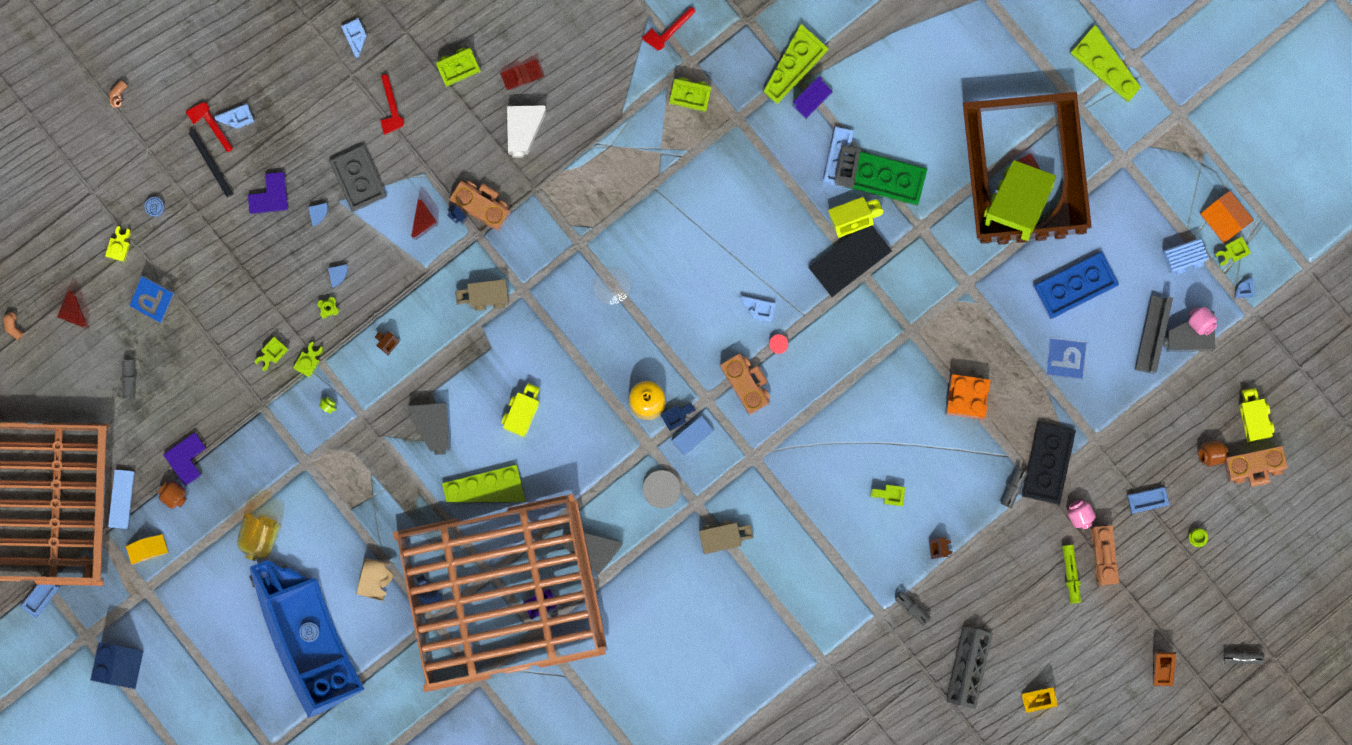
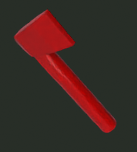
(657, 42)
(202, 110)
(396, 122)

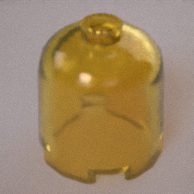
(257, 536)

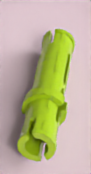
(1071, 574)

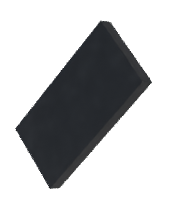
(849, 260)
(1048, 463)

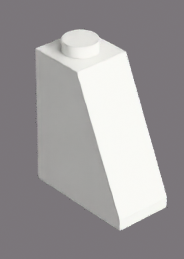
(523, 127)

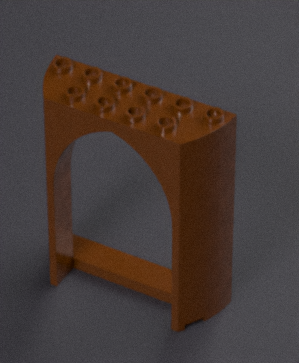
(1073, 208)

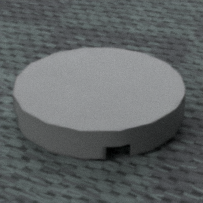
(661, 489)

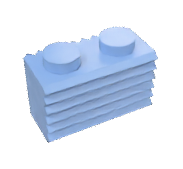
(1186, 256)

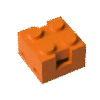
(967, 397)

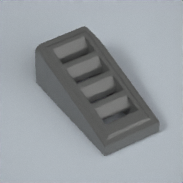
(846, 178)

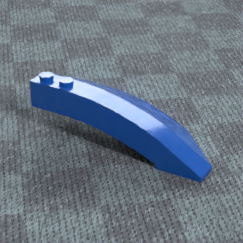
(315, 669)

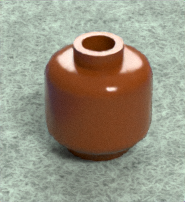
(1213, 453)
(172, 494)

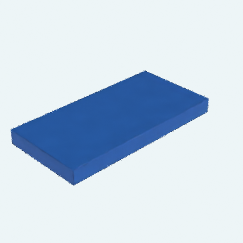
(1076, 285)

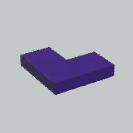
(275, 198)
(180, 458)

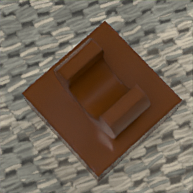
(386, 342)
(939, 548)

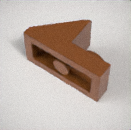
(1164, 668)

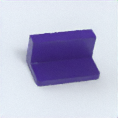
(812, 97)

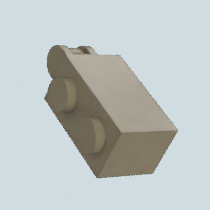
(484, 295)
(723, 537)

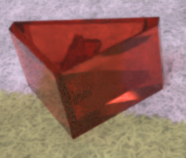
(423, 221)
(71, 311)

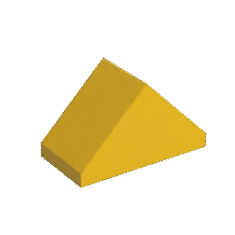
(146, 549)
(1039, 700)

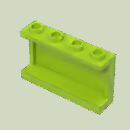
(1020, 198)

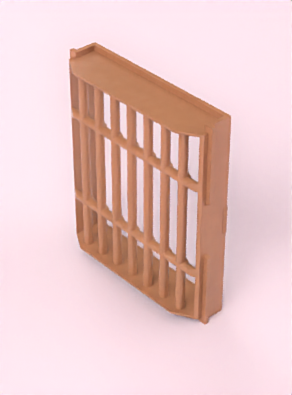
(57, 465)
(584, 574)

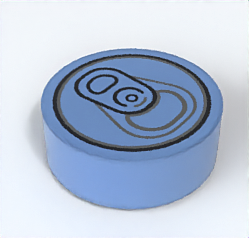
(154, 207)
(309, 632)

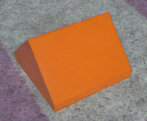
(1226, 217)

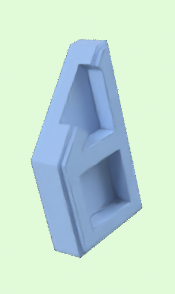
(355, 35)
(236, 117)
(759, 308)

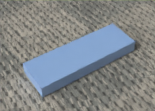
(840, 137)
(121, 499)

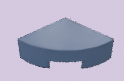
(318, 213)
(338, 274)
(1245, 289)

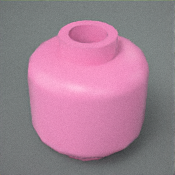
(1202, 320)
(1081, 514)

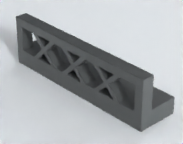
(1153, 334)
(966, 666)

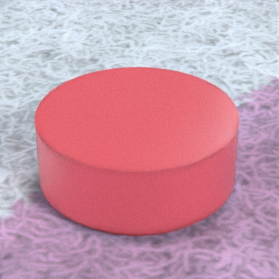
(778, 344)

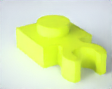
(118, 247)

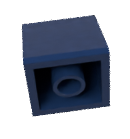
(116, 665)

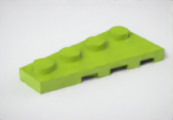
(1101, 60)
(797, 61)
(492, 486)

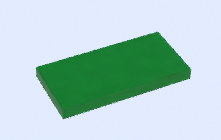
(889, 178)

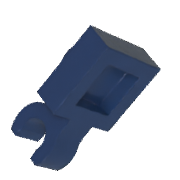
(456, 215)
(674, 417)
(428, 597)

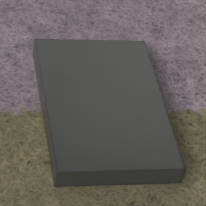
(357, 178)

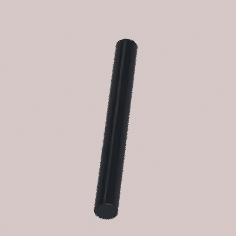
(210, 162)

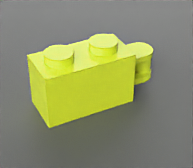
(854, 215)
(522, 411)
(1255, 417)

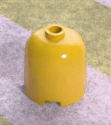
(647, 409)

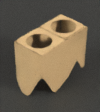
(373, 579)

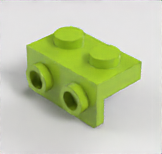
(457, 66)
(690, 94)

